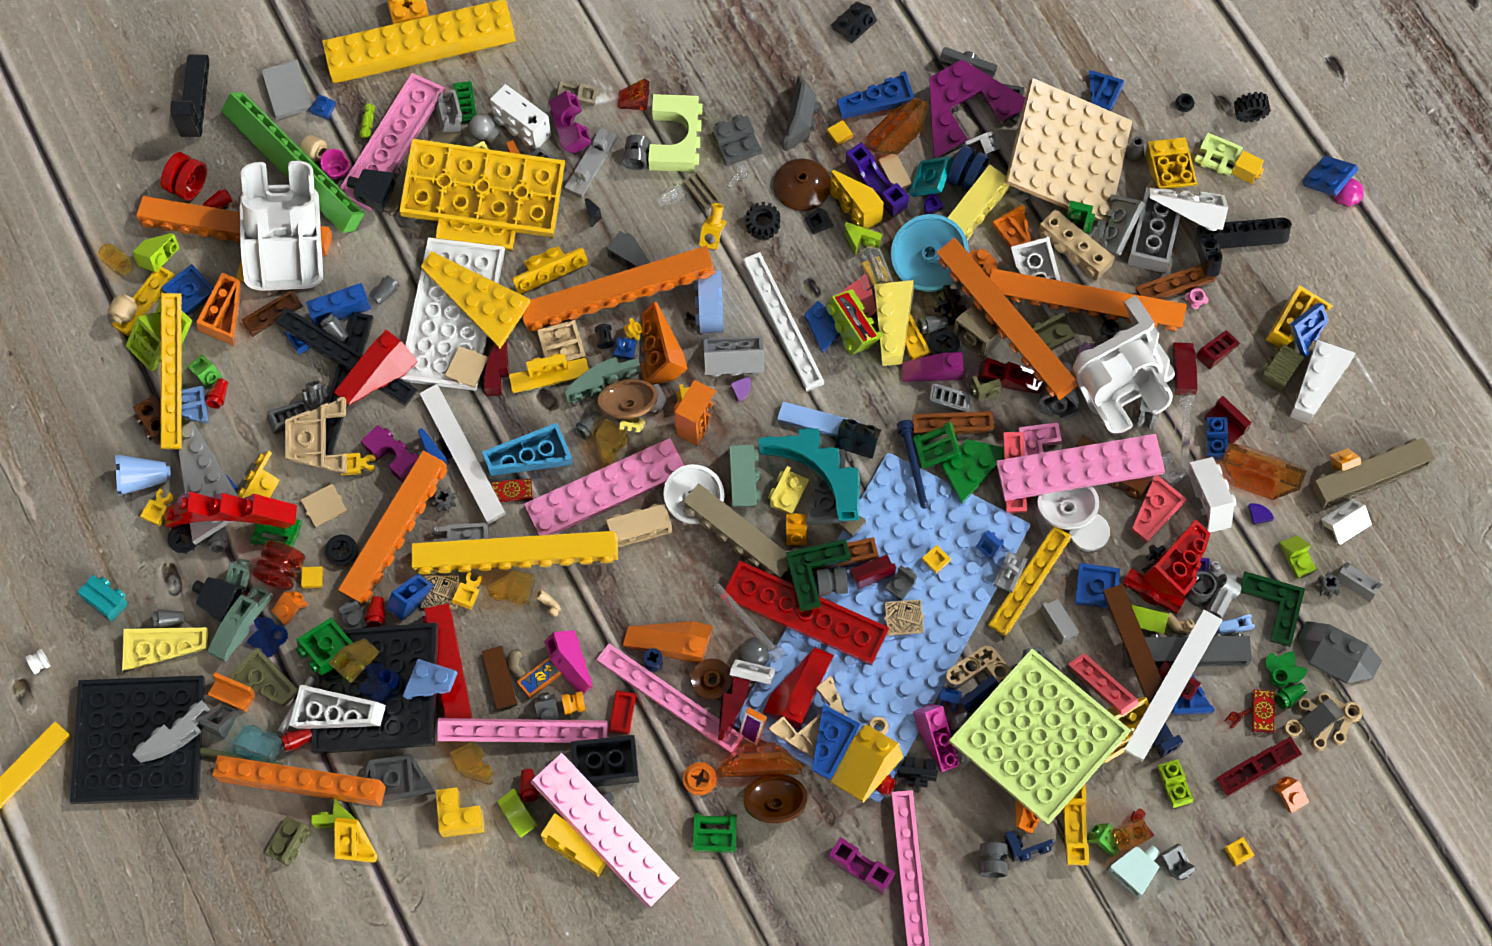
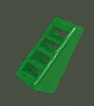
(463, 90)

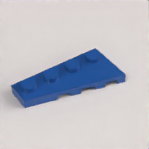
(877, 98)

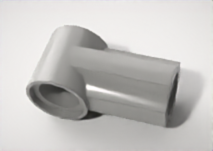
(1225, 591)

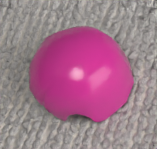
(334, 163)
(1350, 194)

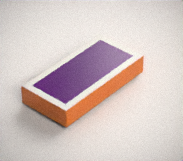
(753, 725)

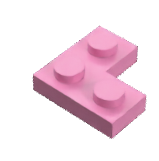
(1040, 435)

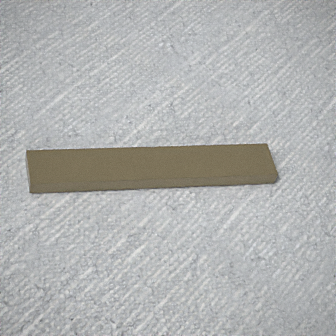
(396, 196)

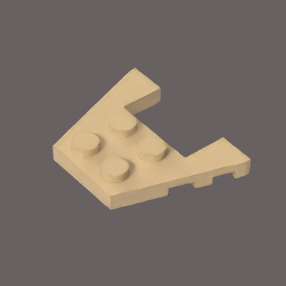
(307, 437)
(806, 738)

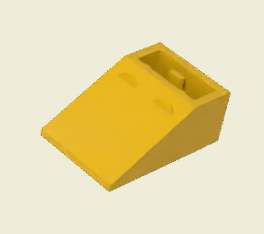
(1170, 163)
(857, 200)

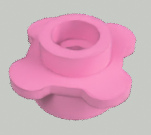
(1200, 294)

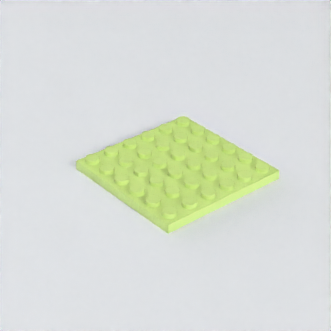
(1039, 736)

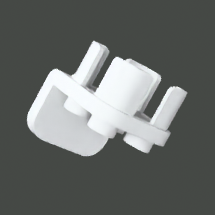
(280, 229)
(1124, 370)

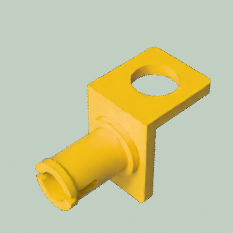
(713, 225)

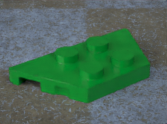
(971, 467)

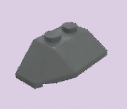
(801, 114)
(1338, 653)

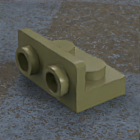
(1054, 331)
(287, 841)

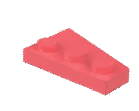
(1158, 507)

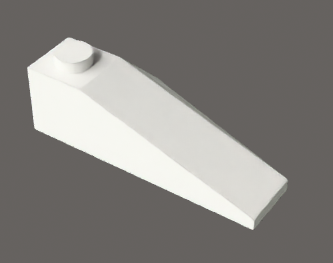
(1204, 209)
(1038, 260)

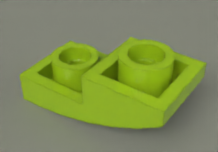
(1151, 619)
(1175, 783)
(517, 813)

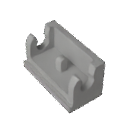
(449, 112)
(1358, 582)

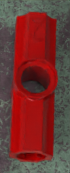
(1138, 584)

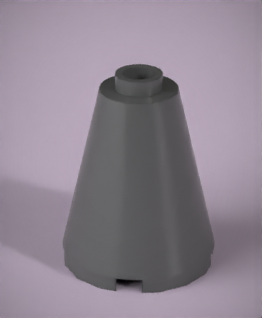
(1065, 407)

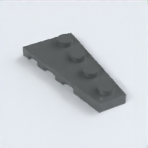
(823, 504)

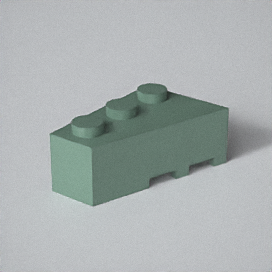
(744, 475)

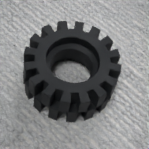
(1252, 107)
(763, 210)

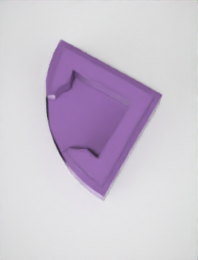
(741, 388)

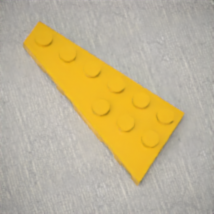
(481, 299)

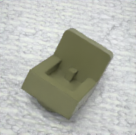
(988, 390)

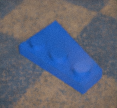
(832, 742)

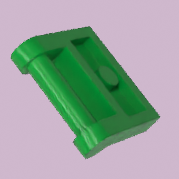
(940, 450)
(289, 533)
(714, 839)

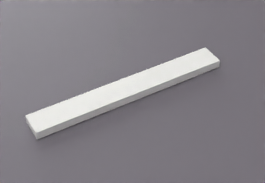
(783, 322)
(463, 454)
(1173, 685)

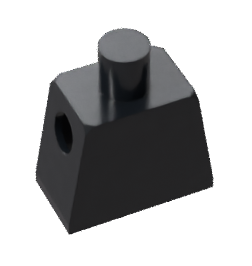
(373, 188)
(217, 596)

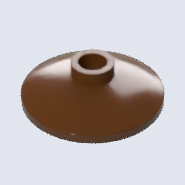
(711, 669)

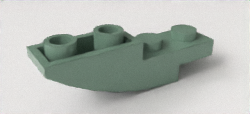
(593, 380)
(237, 622)

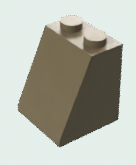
(976, 332)

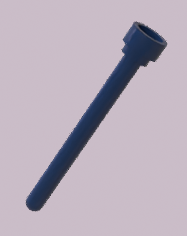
(905, 428)

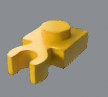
(356, 463)
(155, 510)
(467, 593)

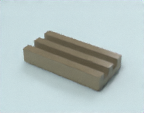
(698, 175)

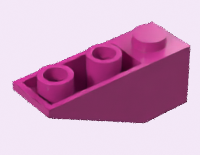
(566, 655)
(936, 734)

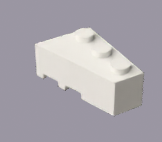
(1213, 493)

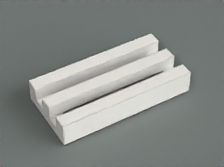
(752, 671)

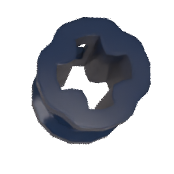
(654, 667)

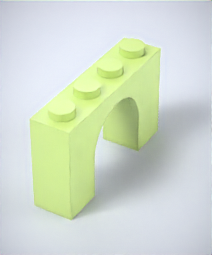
(683, 155)

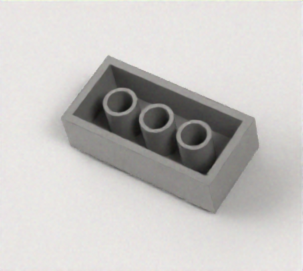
(1153, 236)

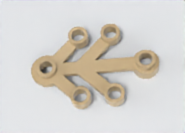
(1348, 719)

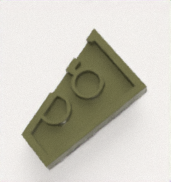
(265, 678)

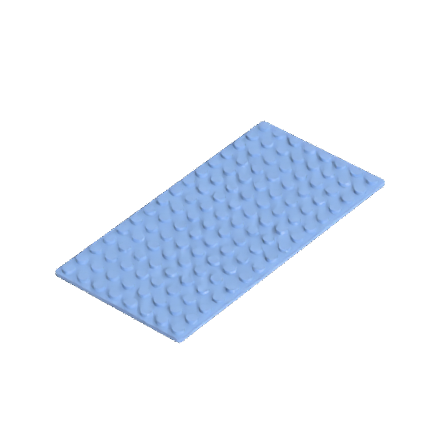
(908, 666)

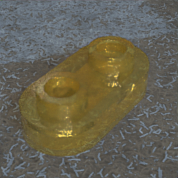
(117, 260)

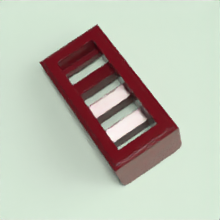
(1210, 358)

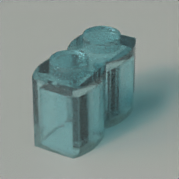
(257, 745)

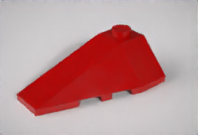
(378, 366)
(1178, 565)
(797, 691)

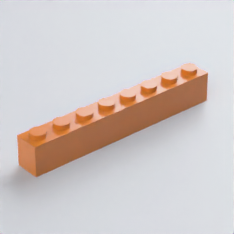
(393, 527)
(299, 781)

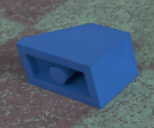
(409, 596)

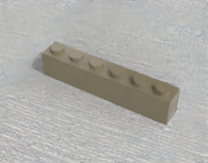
(1372, 472)
(736, 531)

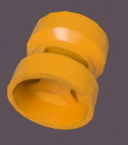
(573, 703)

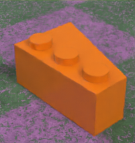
(221, 310)

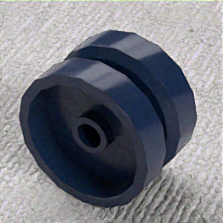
(967, 167)

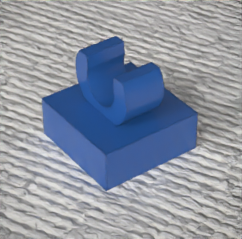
(323, 107)
(625, 348)
(990, 544)
(950, 695)

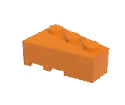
(692, 414)

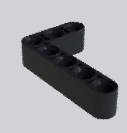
(189, 112)
(1238, 234)

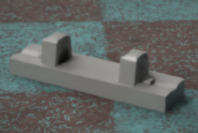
(591, 163)

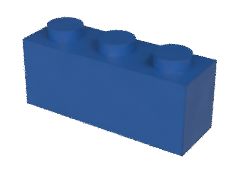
(339, 304)

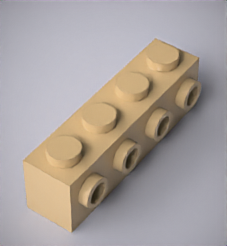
(1076, 245)

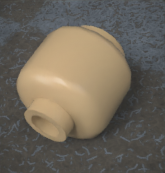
(313, 147)
(122, 309)

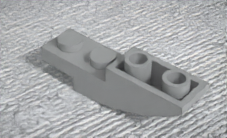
(167, 741)

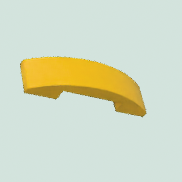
(1075, 830)

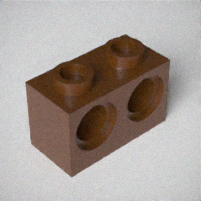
(151, 421)

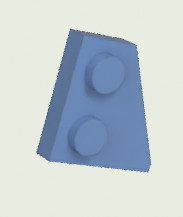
(193, 404)
(429, 679)

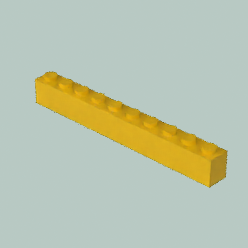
(515, 551)

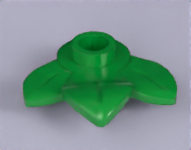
(1285, 667)

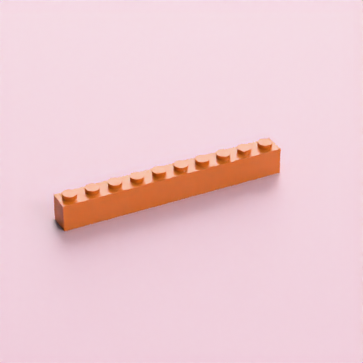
(200, 220)
(619, 288)
(1084, 298)
(1007, 319)

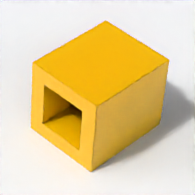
(1248, 167)

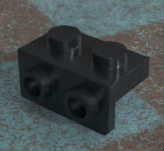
(855, 21)
(857, 438)

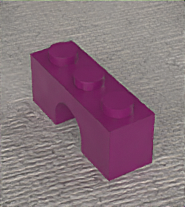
(572, 135)
(380, 442)
(853, 862)

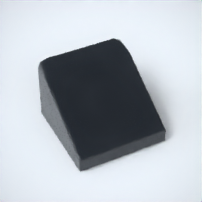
(593, 212)
(819, 221)

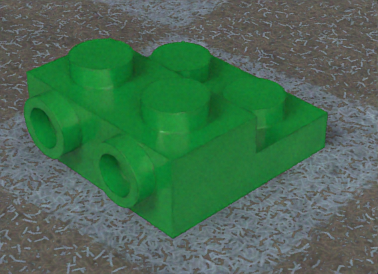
(322, 645)

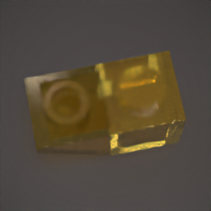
(609, 441)
(514, 587)
(353, 658)
(470, 763)

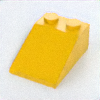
(866, 763)

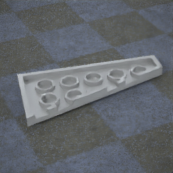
(202, 476)

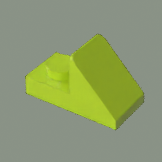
(856, 235)
(1297, 555)
(326, 820)

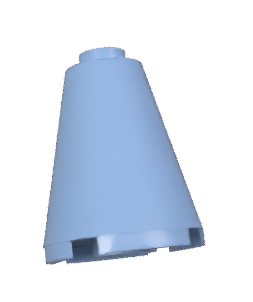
(139, 473)

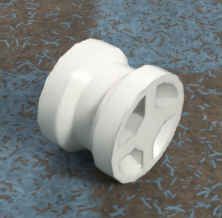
(38, 661)

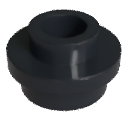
(1187, 98)

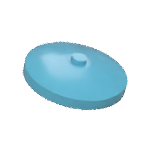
(916, 248)

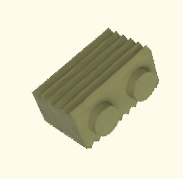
(1282, 368)

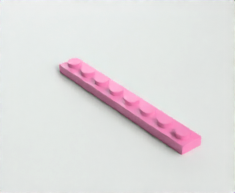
(667, 697)
(520, 730)
(910, 868)

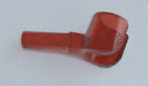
(1236, 717)
(1140, 814)

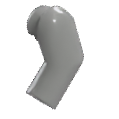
(1215, 570)

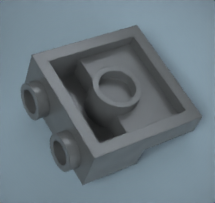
(736, 139)

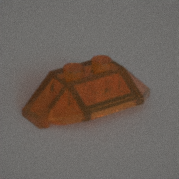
(898, 128)
(1261, 472)
(759, 761)

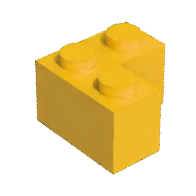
(454, 819)

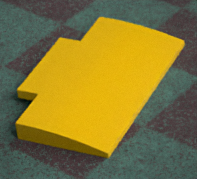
(481, 192)

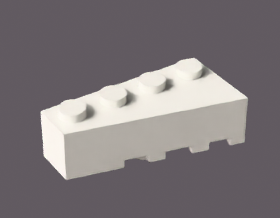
(1321, 374)
(328, 709)

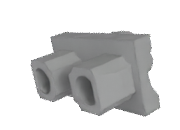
(1010, 572)

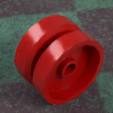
(183, 176)

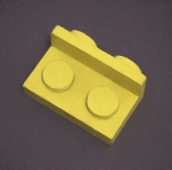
(788, 491)

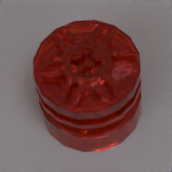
(278, 565)

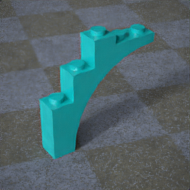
(825, 462)

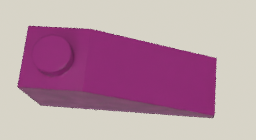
(934, 368)

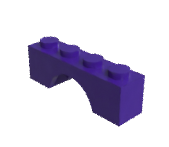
(864, 167)

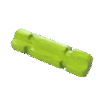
(367, 121)

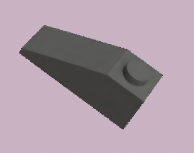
(626, 251)

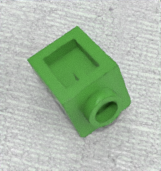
(204, 371)
(1104, 837)

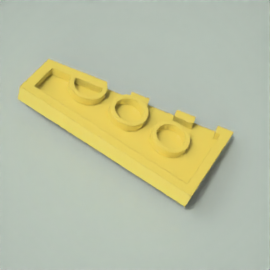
(160, 644)

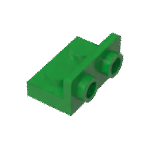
(1081, 215)

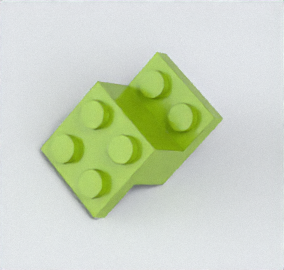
(146, 337)

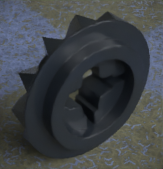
(940, 337)
(174, 539)
(336, 543)

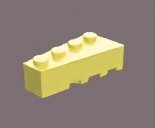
(979, 200)
(893, 314)

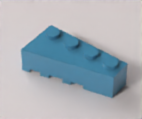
(529, 452)

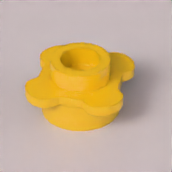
(633, 329)

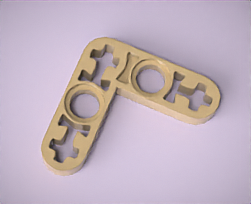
(987, 664)

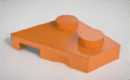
(1013, 227)

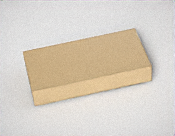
(894, 171)

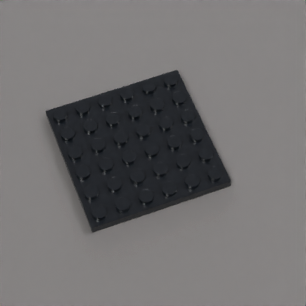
(114, 720)
(404, 721)

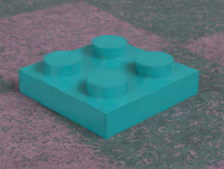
(931, 176)

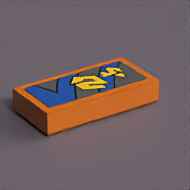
(539, 678)

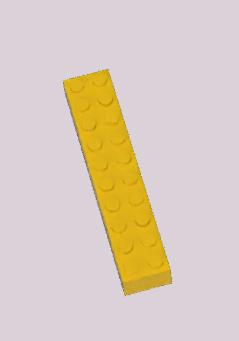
(419, 41)

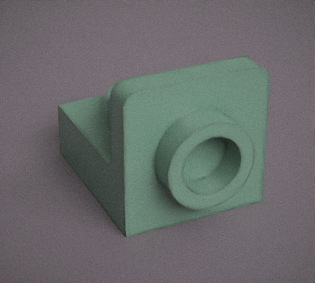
(239, 572)

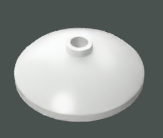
(682, 483)
(1081, 502)

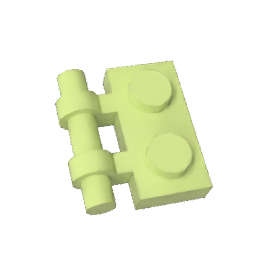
(1219, 149)

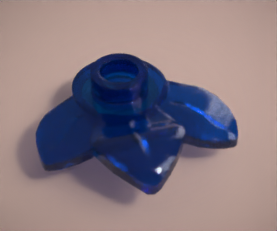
(265, 636)
(376, 683)

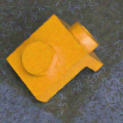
(1344, 460)
(796, 529)

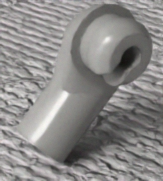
(661, 399)

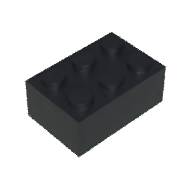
(607, 760)

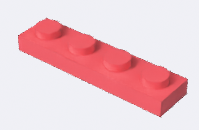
(1014, 447)
(1103, 684)

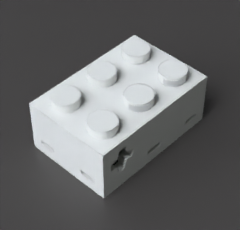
(520, 117)

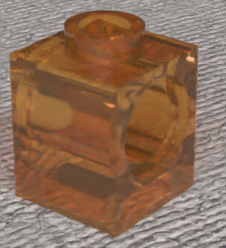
(1131, 834)

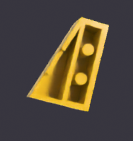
(1296, 305)
(567, 842)

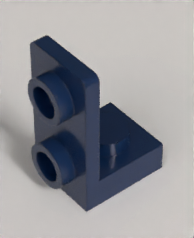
(1166, 743)
(1015, 844)

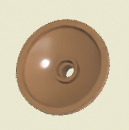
(627, 399)

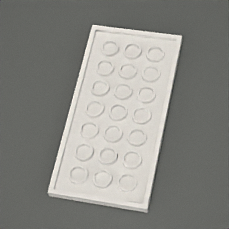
(436, 320)

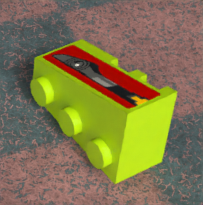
(852, 322)

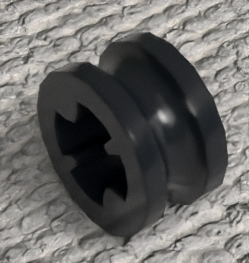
(1109, 323)

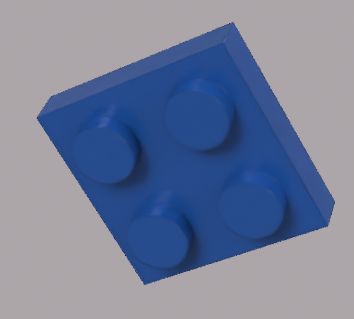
(1330, 175)
(193, 289)
(1092, 582)

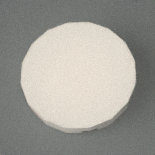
(1092, 536)

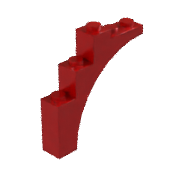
(224, 507)

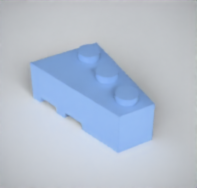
(709, 304)

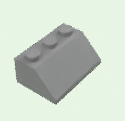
(734, 356)

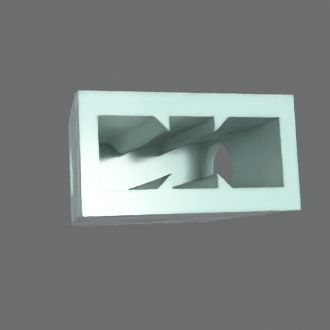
(1136, 869)

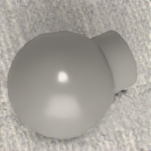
(483, 127)

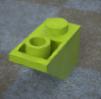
(156, 251)

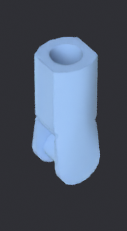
(1232, 626)

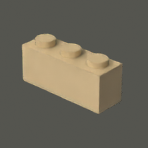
(640, 524)

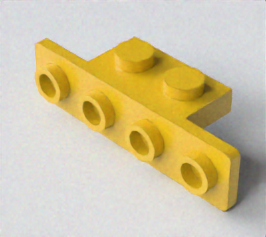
(547, 267)
(547, 372)
(258, 480)

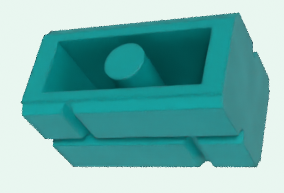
(103, 598)

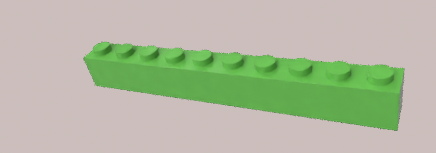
(281, 150)

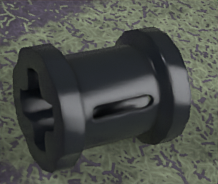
(604, 336)

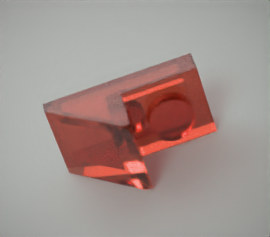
(634, 96)

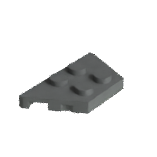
(400, 776)

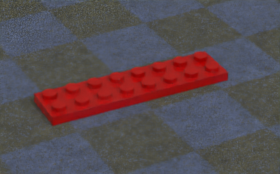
(829, 625)

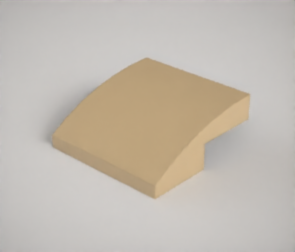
(562, 339)

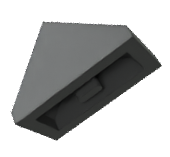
(1321, 718)
(220, 719)

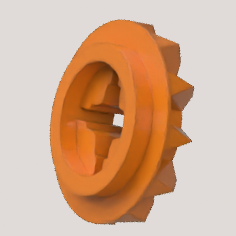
(695, 770)

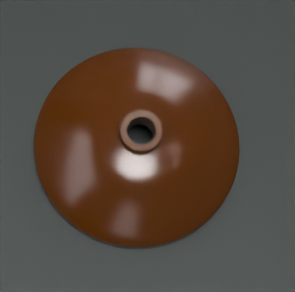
(805, 193)
(775, 798)

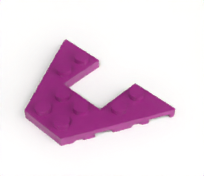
(956, 86)

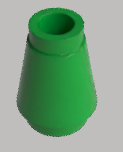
(1290, 695)

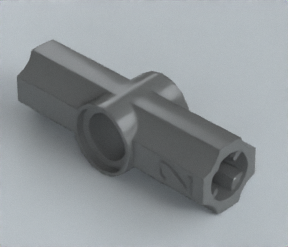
(949, 57)

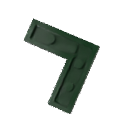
(804, 560)
(1286, 595)

